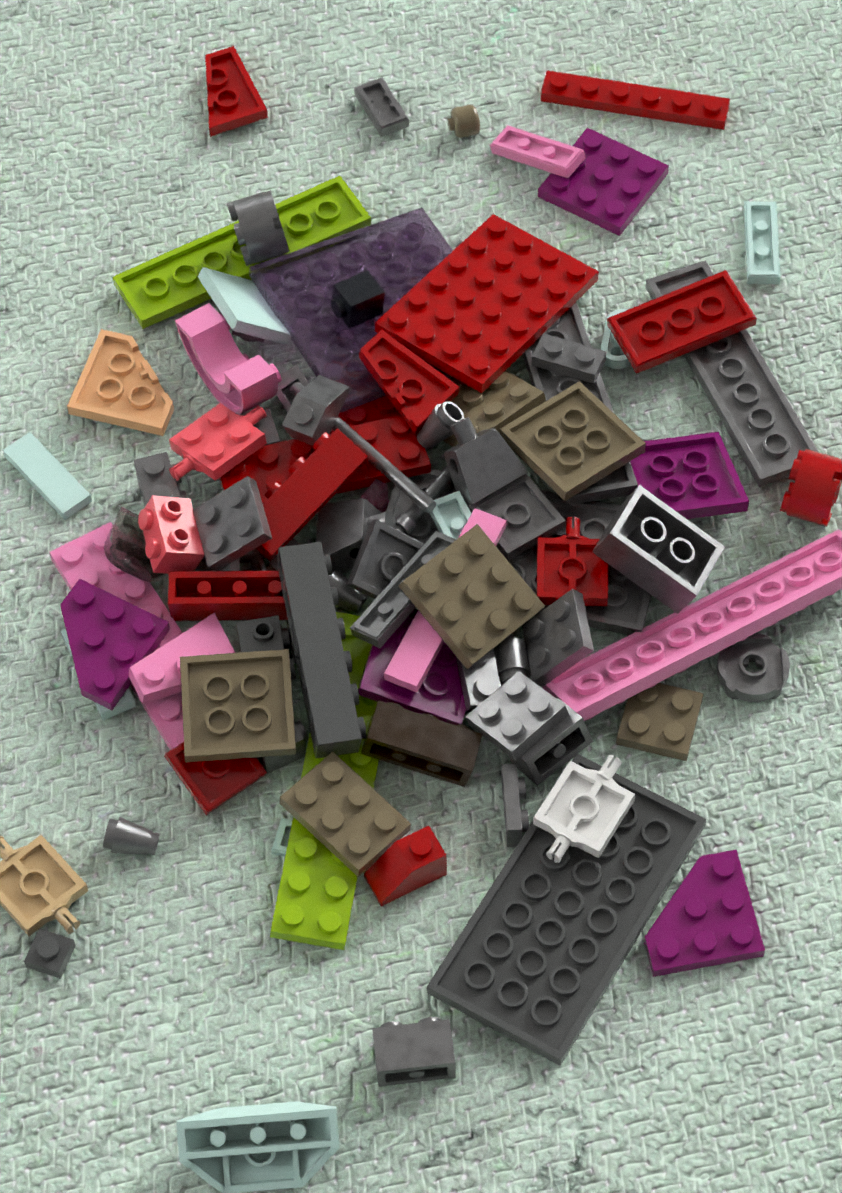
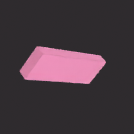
(537, 151)

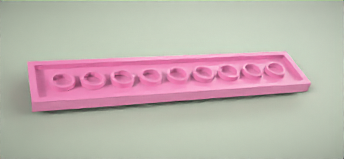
(702, 628)

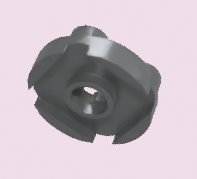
(749, 686)

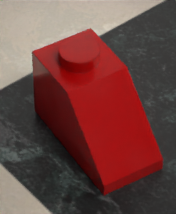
(407, 866)

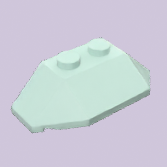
(258, 1145)

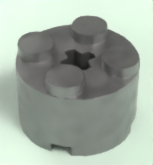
(258, 227)

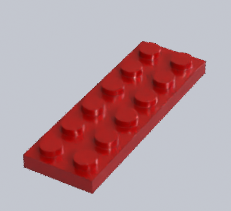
(388, 436)

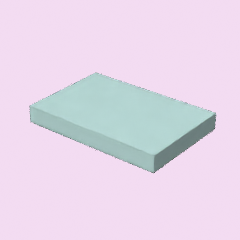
(243, 306)

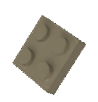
(661, 721)

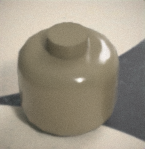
(464, 121)

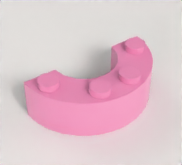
(226, 372)

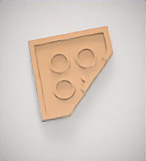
(121, 387)

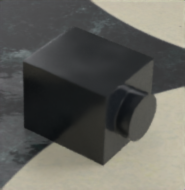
(357, 299)

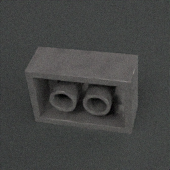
(658, 549)

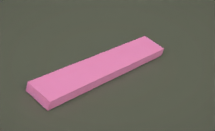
(421, 641)

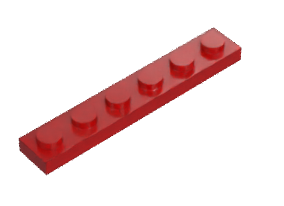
(635, 100)

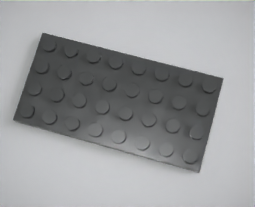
(561, 930)

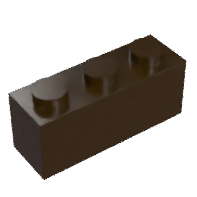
(422, 743)

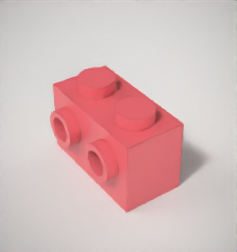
(171, 534)

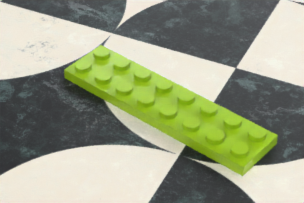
(172, 282)

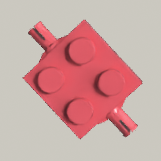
(217, 442)

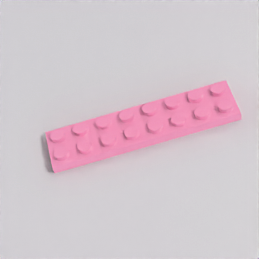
(87, 561)

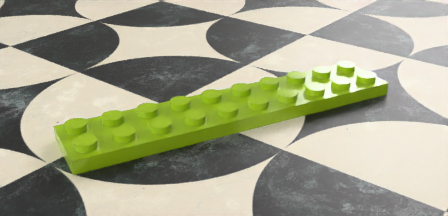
(314, 884)

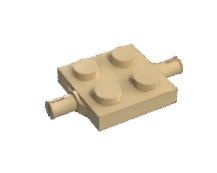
(38, 885)

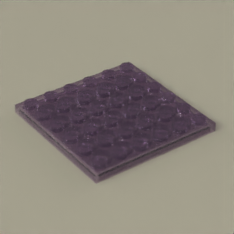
(301, 290)

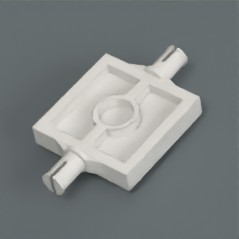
(584, 809)

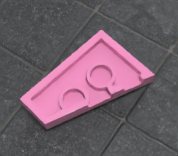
(160, 672)

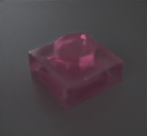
(377, 495)

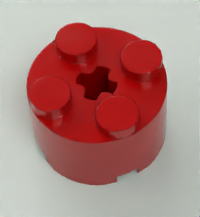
(815, 487)

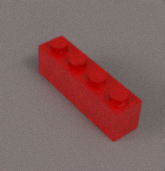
(309, 488)
(225, 593)

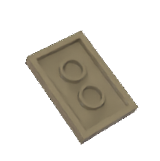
(345, 813)

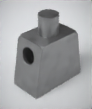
(480, 462)
(344, 527)

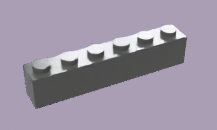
(319, 650)

